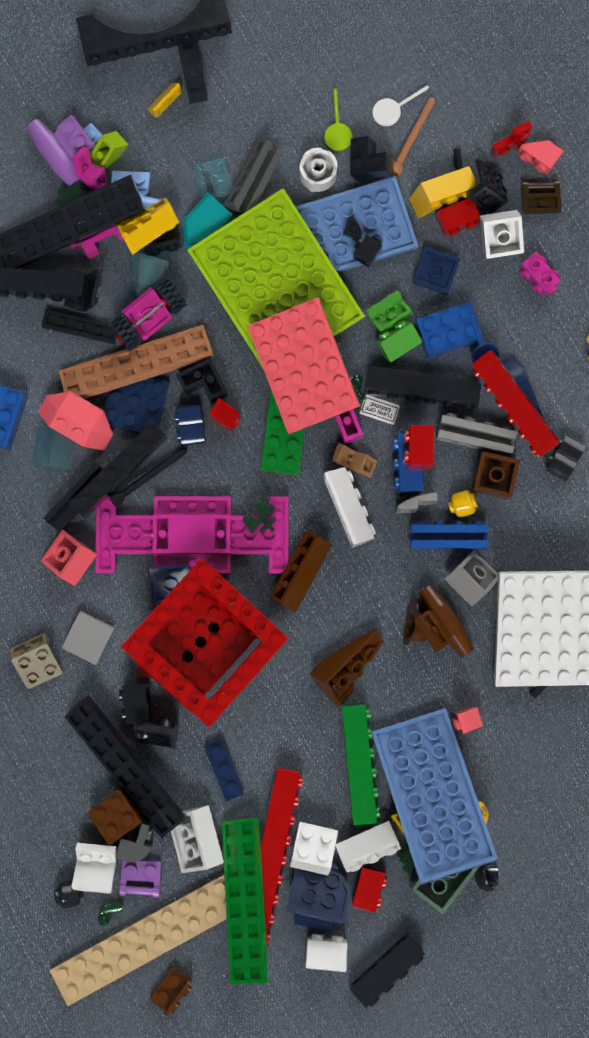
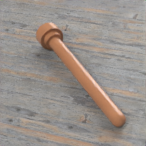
(397, 165)

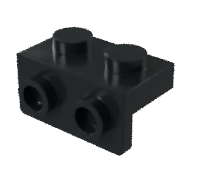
(168, 241)

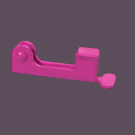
(89, 244)

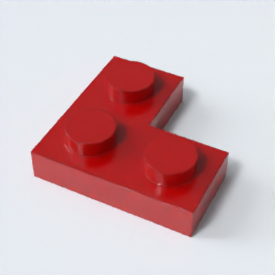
(517, 138)

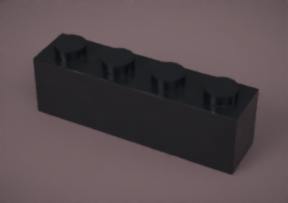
(387, 970)

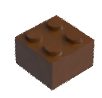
(495, 475)
(115, 816)

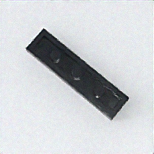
(78, 326)

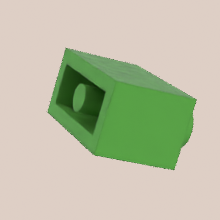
(398, 341)

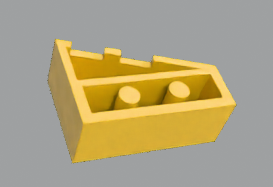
(442, 191)

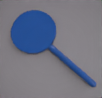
(483, 348)

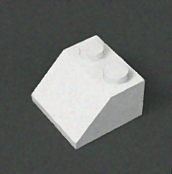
(326, 953)

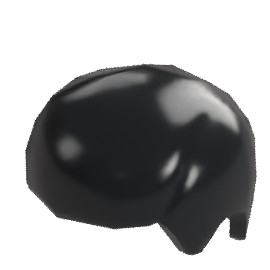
(487, 876)

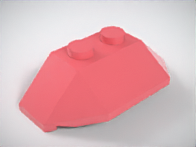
(77, 419)

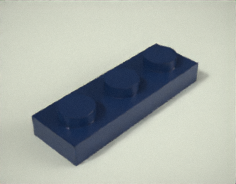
(224, 770)

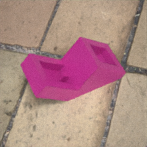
(91, 174)

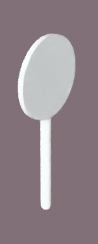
(387, 111)

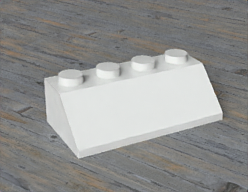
(348, 506)

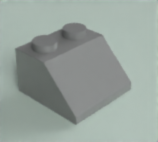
(472, 578)

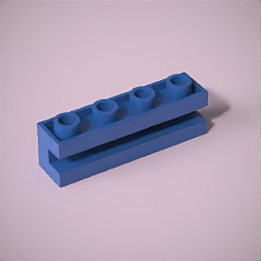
(448, 536)

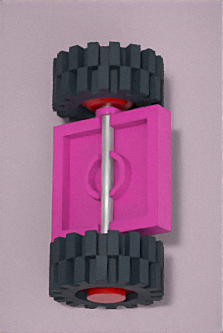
(147, 314)

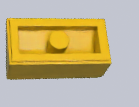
(165, 99)

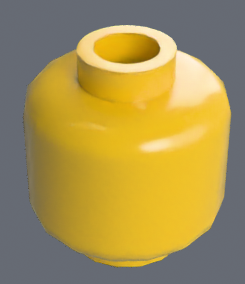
(463, 503)

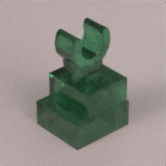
(406, 859)

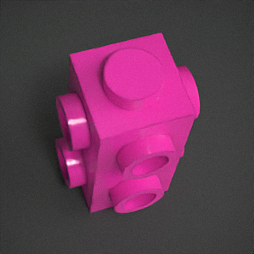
(542, 277)

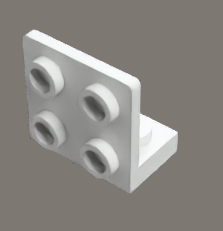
(94, 868)

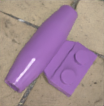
(61, 146)

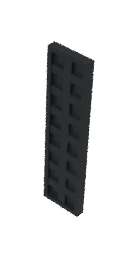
(71, 223)
(125, 767)

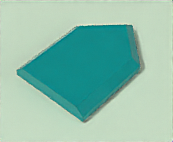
(204, 220)

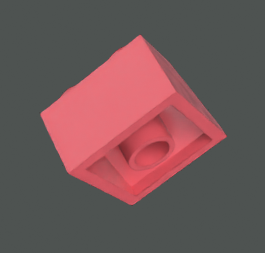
(68, 558)

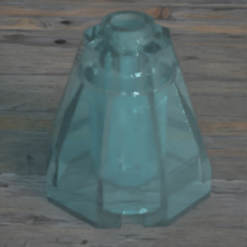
(146, 272)

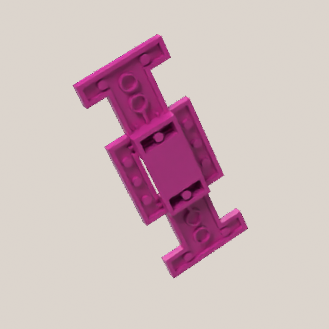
(189, 526)

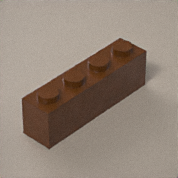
(300, 571)

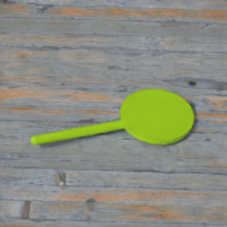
(337, 135)

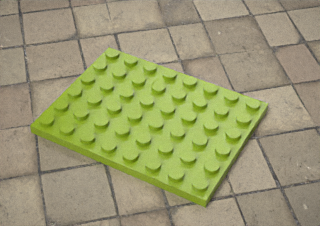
(271, 265)

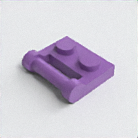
(140, 871)

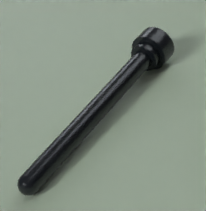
(118, 497)

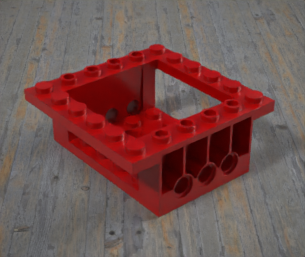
(185, 615)

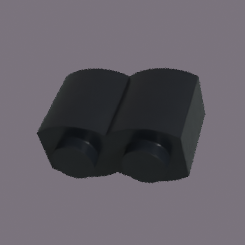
(565, 458)

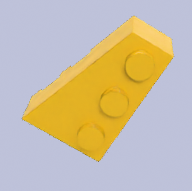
(148, 225)

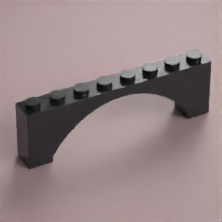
(107, 44)

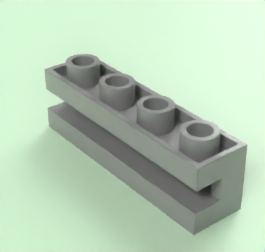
(476, 435)

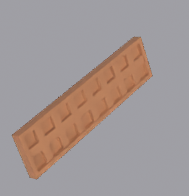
(139, 364)

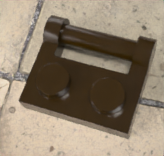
(542, 202)

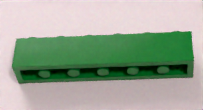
(359, 764)

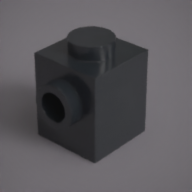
(367, 250)

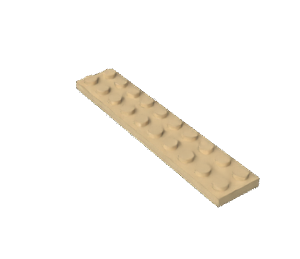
(141, 941)

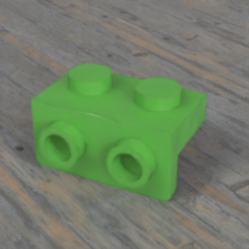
(389, 312)

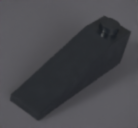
(192, 73)

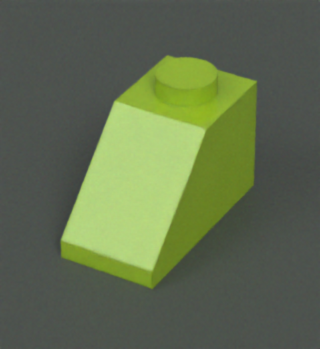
(108, 149)

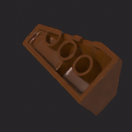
(340, 670)

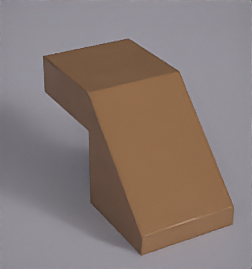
(354, 461)

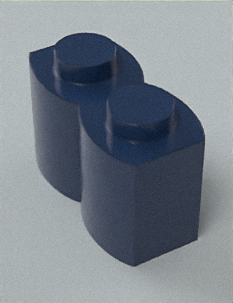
(191, 425)

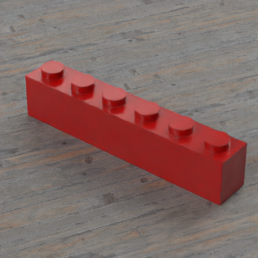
(516, 403)

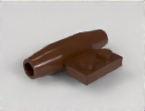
(441, 624)

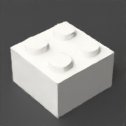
(502, 234)
(313, 848)

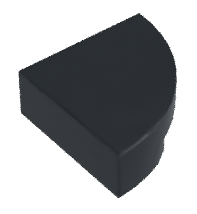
(352, 229)

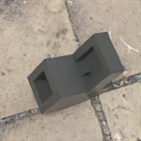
(135, 850)

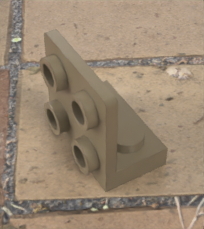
(35, 661)

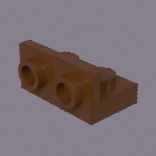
(171, 990)

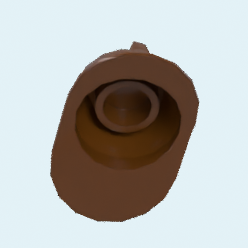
(411, 630)

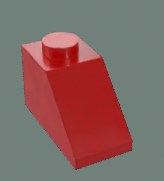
(224, 415)

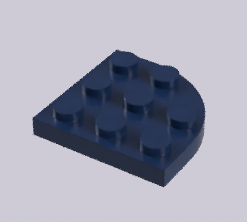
(137, 405)
(319, 895)

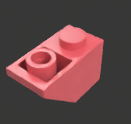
(541, 155)
(467, 720)

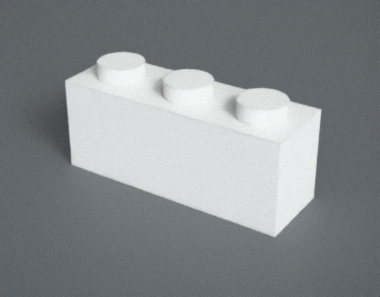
(368, 847)

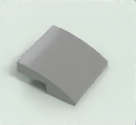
(411, 505)
(88, 638)

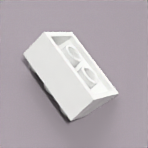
(197, 841)

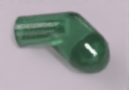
(107, 912)

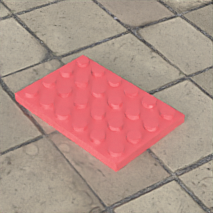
(303, 365)

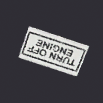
(379, 409)

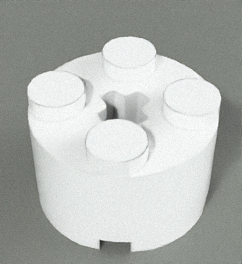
(318, 180)

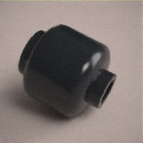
(66, 896)

